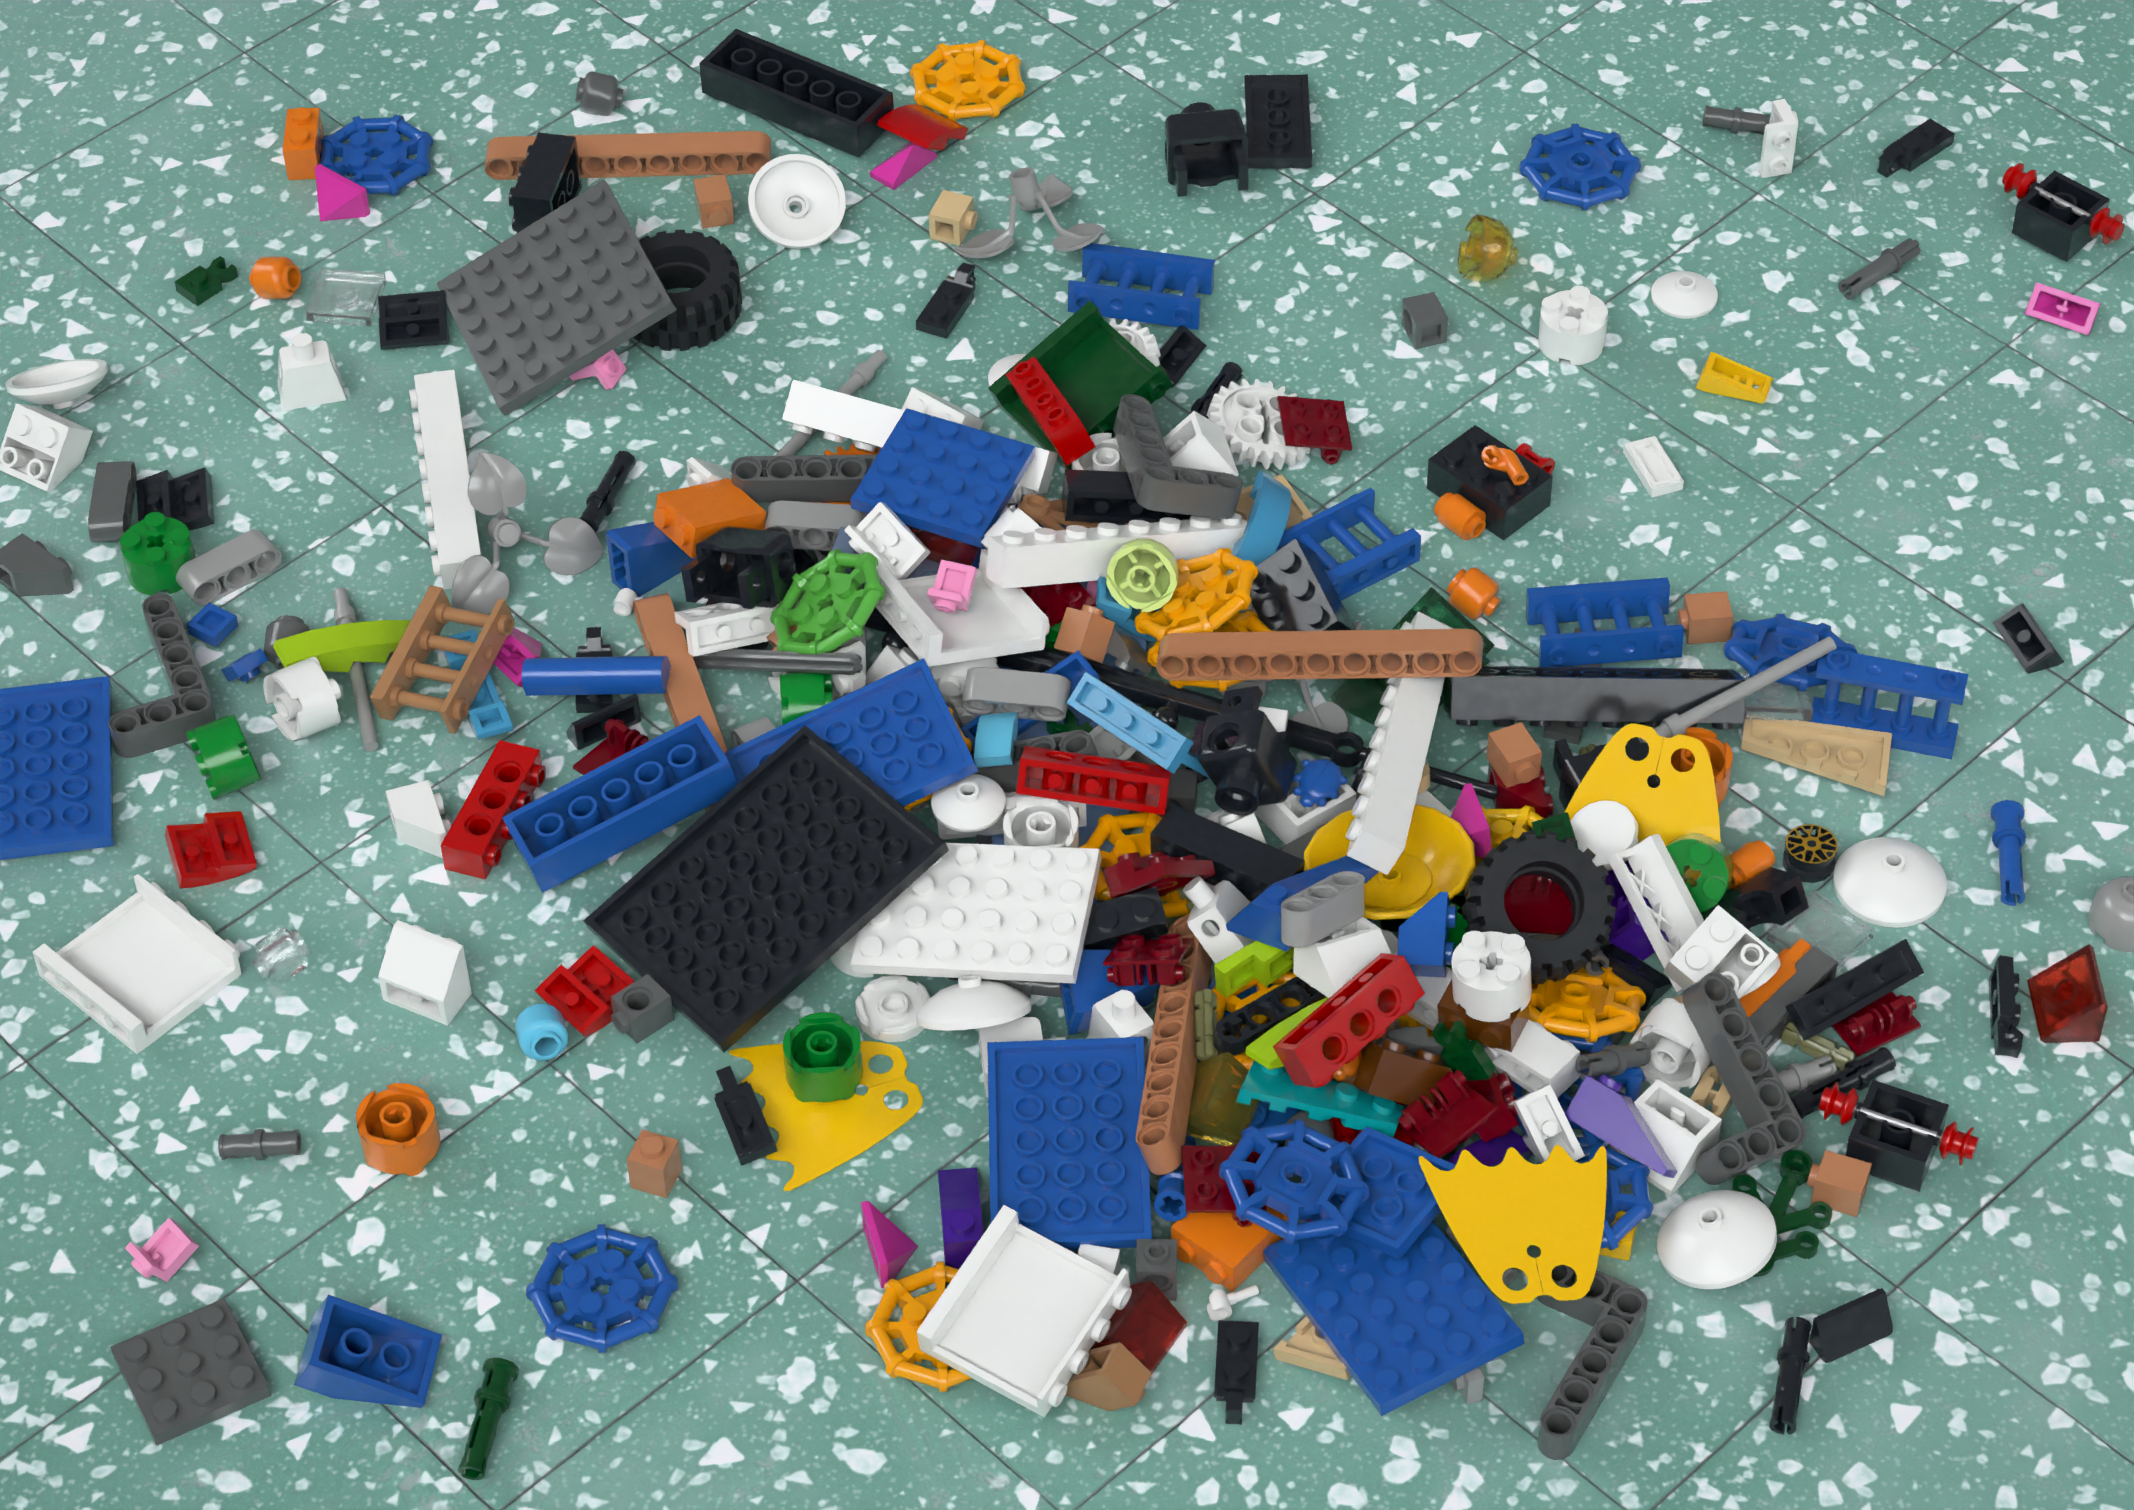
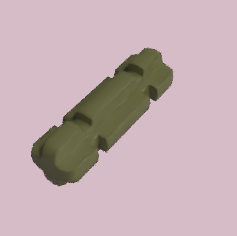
(1204, 1024)
(1817, 1046)

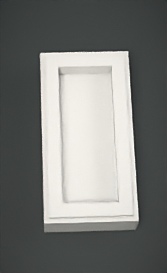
(1653, 466)

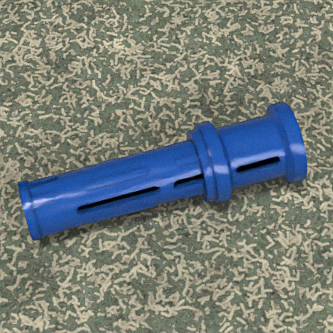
(2009, 839)
(1171, 1196)

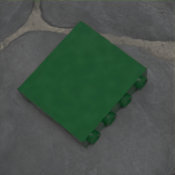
(1091, 370)

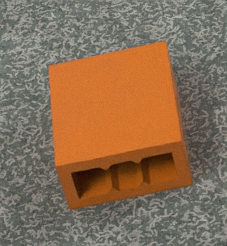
(702, 510)
(1222, 1247)

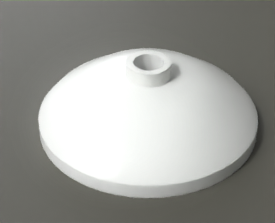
(799, 182)
(57, 382)
(1889, 882)
(972, 1005)
(1716, 1239)

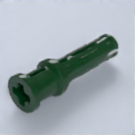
(491, 1402)

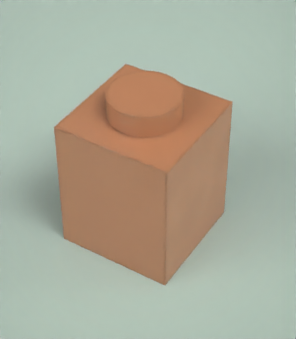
(713, 201)
(1706, 617)
(1085, 632)
(1514, 755)
(654, 1163)
(1839, 1182)

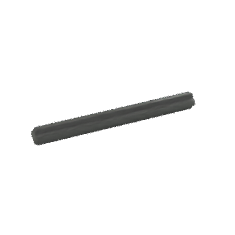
(780, 661)

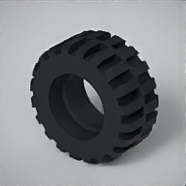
(715, 291)
(1567, 868)

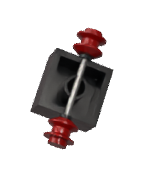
(2059, 212)
(1897, 1131)

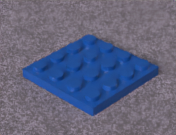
(944, 476)

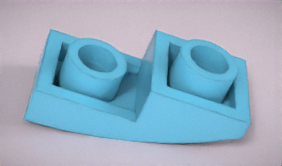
(995, 739)

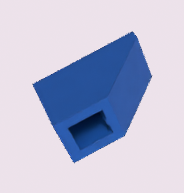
(1425, 937)

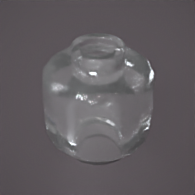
(281, 955)

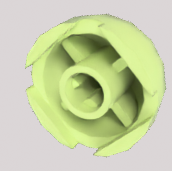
(1142, 575)

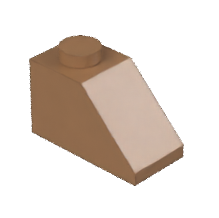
(1110, 1379)

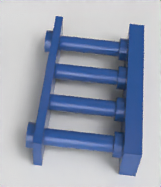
(1148, 269)
(1368, 564)
(1604, 601)
(1908, 731)

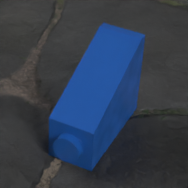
(643, 557)
(1093, 987)

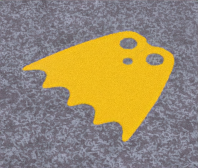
(1676, 807)
(827, 1134)
(1522, 1205)

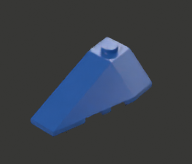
(1262, 916)

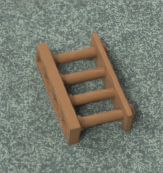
(422, 638)

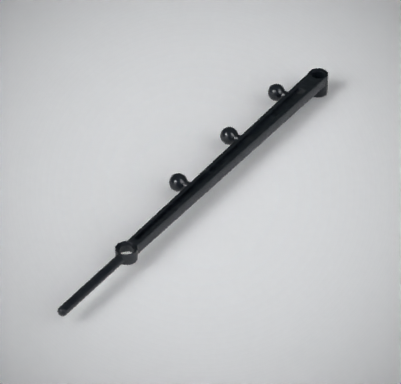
(1174, 701)

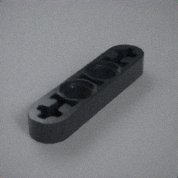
(1267, 1005)

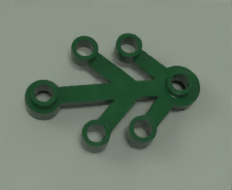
(1791, 1161)

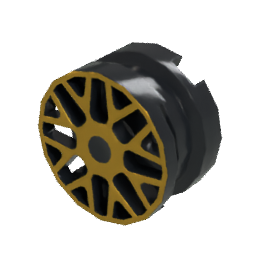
(1810, 854)

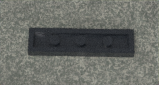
(1854, 989)

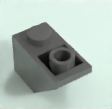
(32, 570)

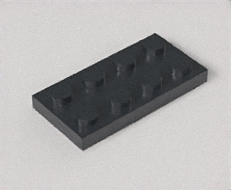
(1278, 121)

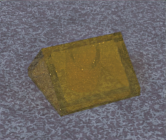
(1213, 1106)

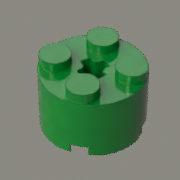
(155, 552)
(803, 693)
(223, 756)
(1713, 862)
(823, 1058)

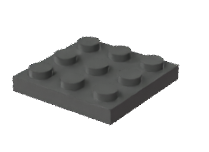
(190, 1371)

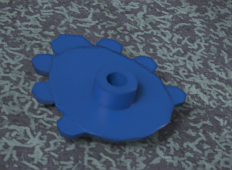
(1318, 782)

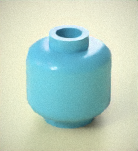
(541, 1032)

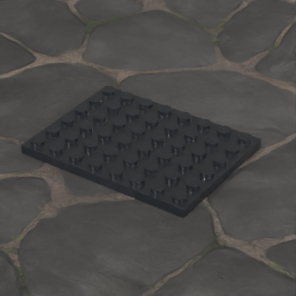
(766, 887)

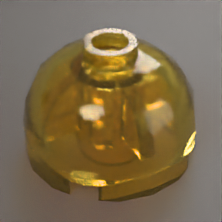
(1488, 250)

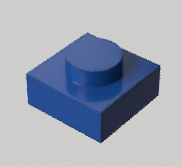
(212, 624)
(245, 667)

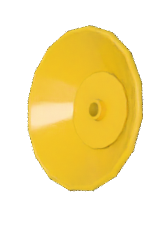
(1434, 860)

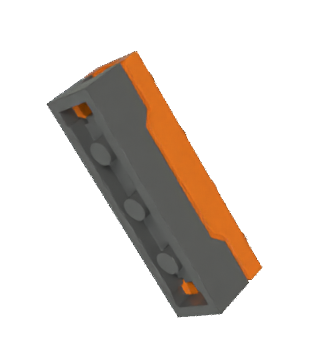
(1800, 972)

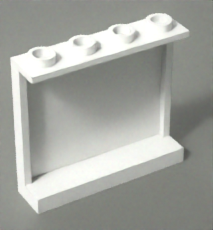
(994, 625)
(141, 966)
(1022, 1314)

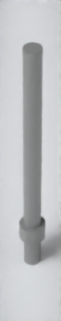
(859, 377)
(346, 614)
(1677, 724)

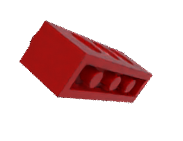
(1050, 410)
(1093, 780)
(479, 831)
(1302, 1047)

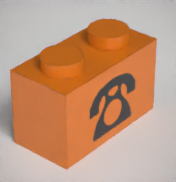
(302, 142)

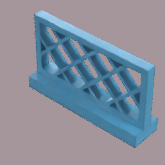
(1133, 725)

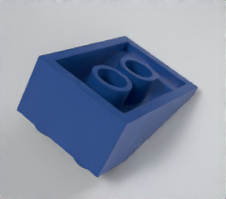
(367, 1356)

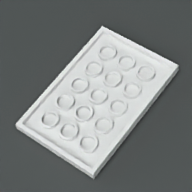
(987, 915)

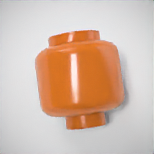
(275, 277)
(1473, 593)

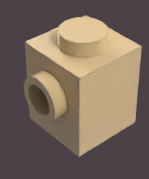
(952, 217)

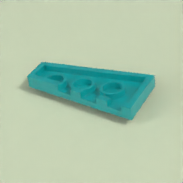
(1332, 1100)

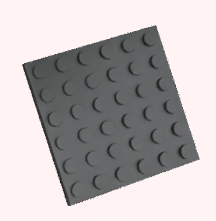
(555, 297)

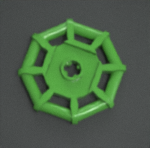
(814, 614)

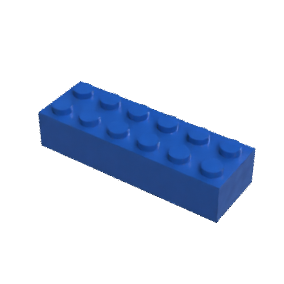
(621, 803)

